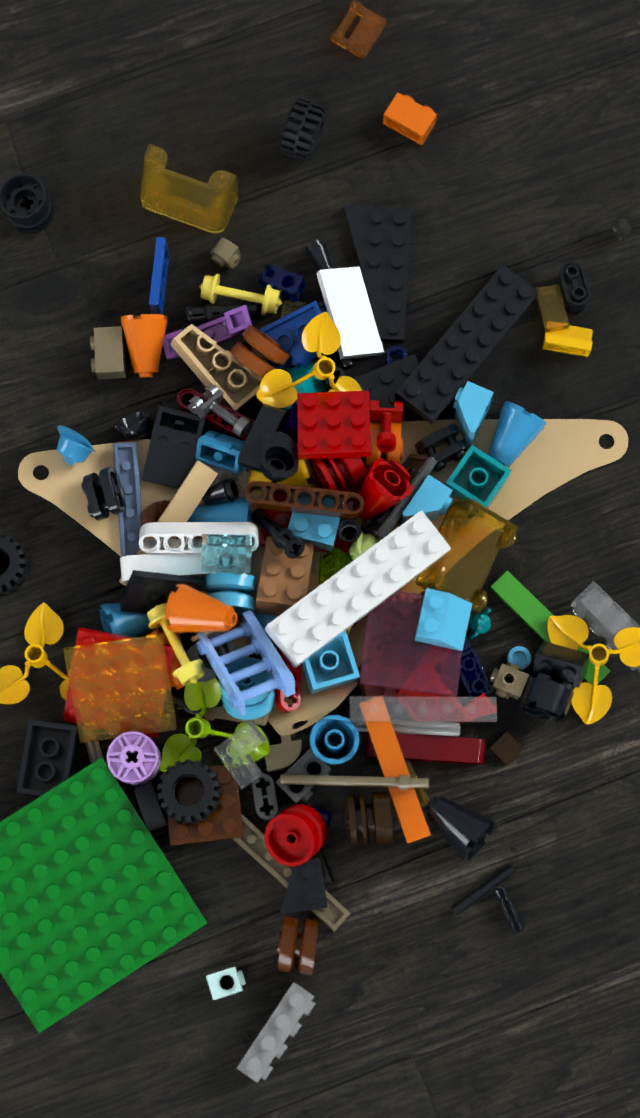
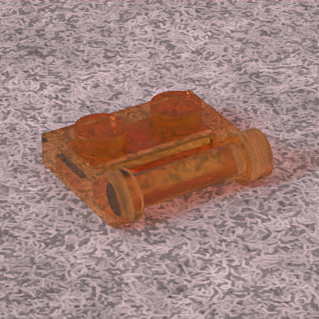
(365, 32)

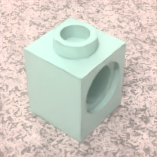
(216, 988)

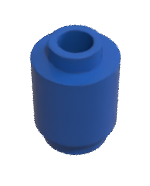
(300, 356)

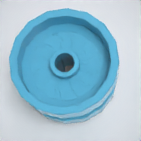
(232, 590)
(256, 706)

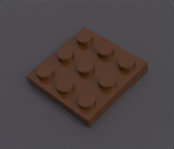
(222, 825)

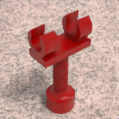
(386, 440)

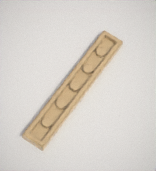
(186, 497)

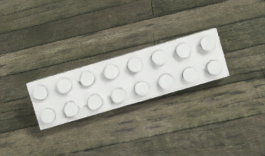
(357, 589)

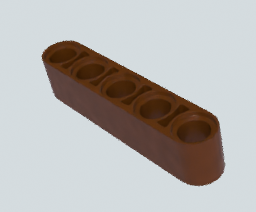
(316, 495)

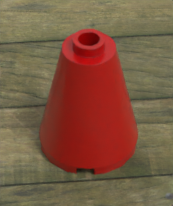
(383, 488)

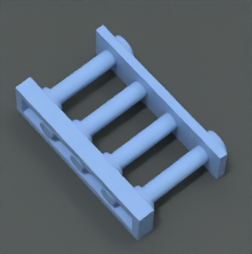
(259, 645)

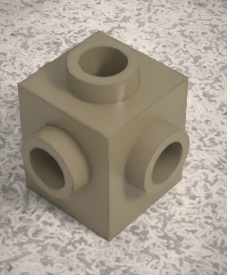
(513, 673)

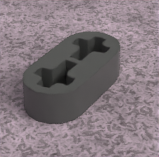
(271, 795)

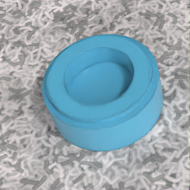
(519, 656)

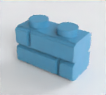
(220, 450)

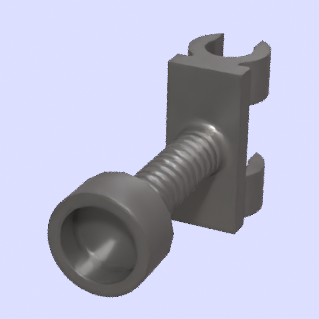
(214, 398)

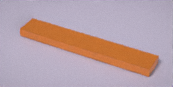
(393, 765)

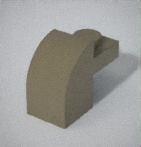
(284, 754)

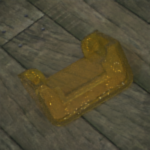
(186, 198)
(475, 541)

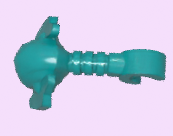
(479, 623)

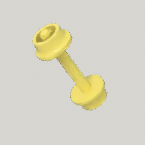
(210, 289)
(189, 671)

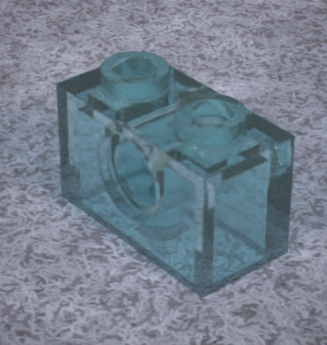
(218, 544)

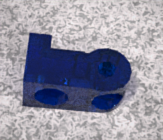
(288, 283)

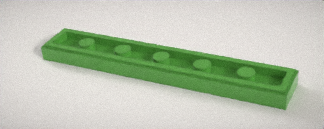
(534, 614)

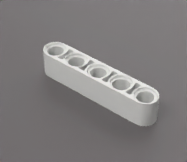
(186, 532)
(168, 563)

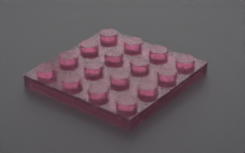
(399, 662)

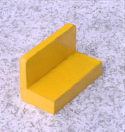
(571, 341)

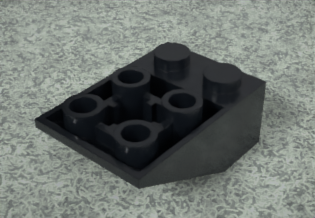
(172, 447)

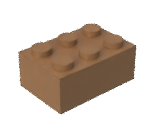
(283, 579)

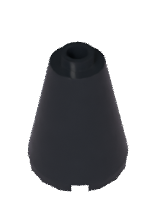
(460, 826)

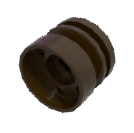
(369, 819)

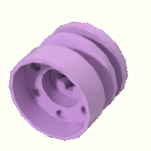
(148, 758)

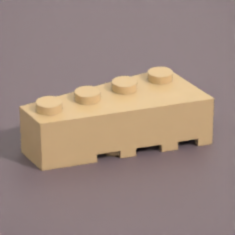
(217, 367)

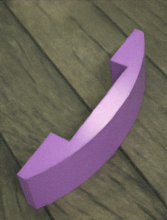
(220, 329)

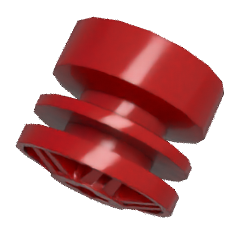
(333, 472)

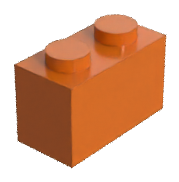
(410, 118)

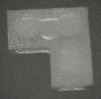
(235, 754)

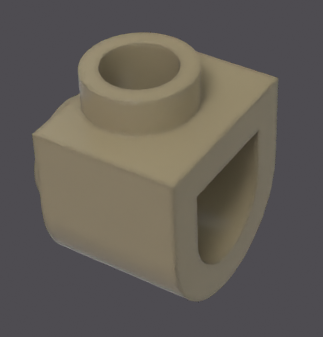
(225, 254)

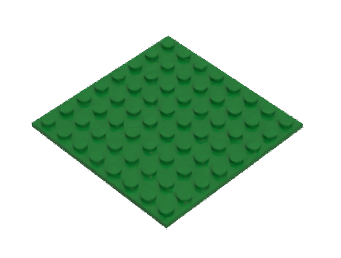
(83, 896)

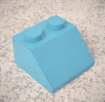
(471, 409)
(431, 498)
(443, 620)
(331, 666)

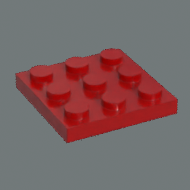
(333, 425)

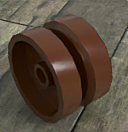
(297, 945)

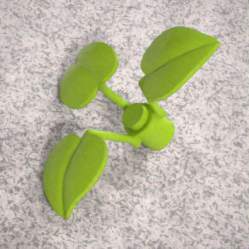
(180, 746)

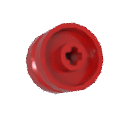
(295, 835)

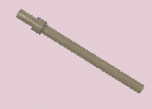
(402, 781)

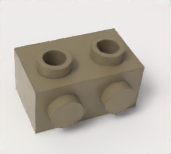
(109, 353)

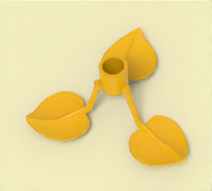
(320, 337)
(41, 628)
(570, 631)

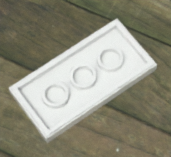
(350, 311)

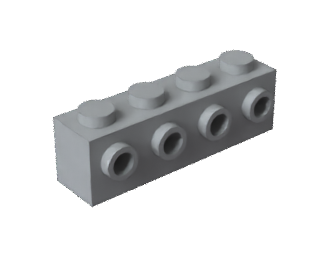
(275, 1032)

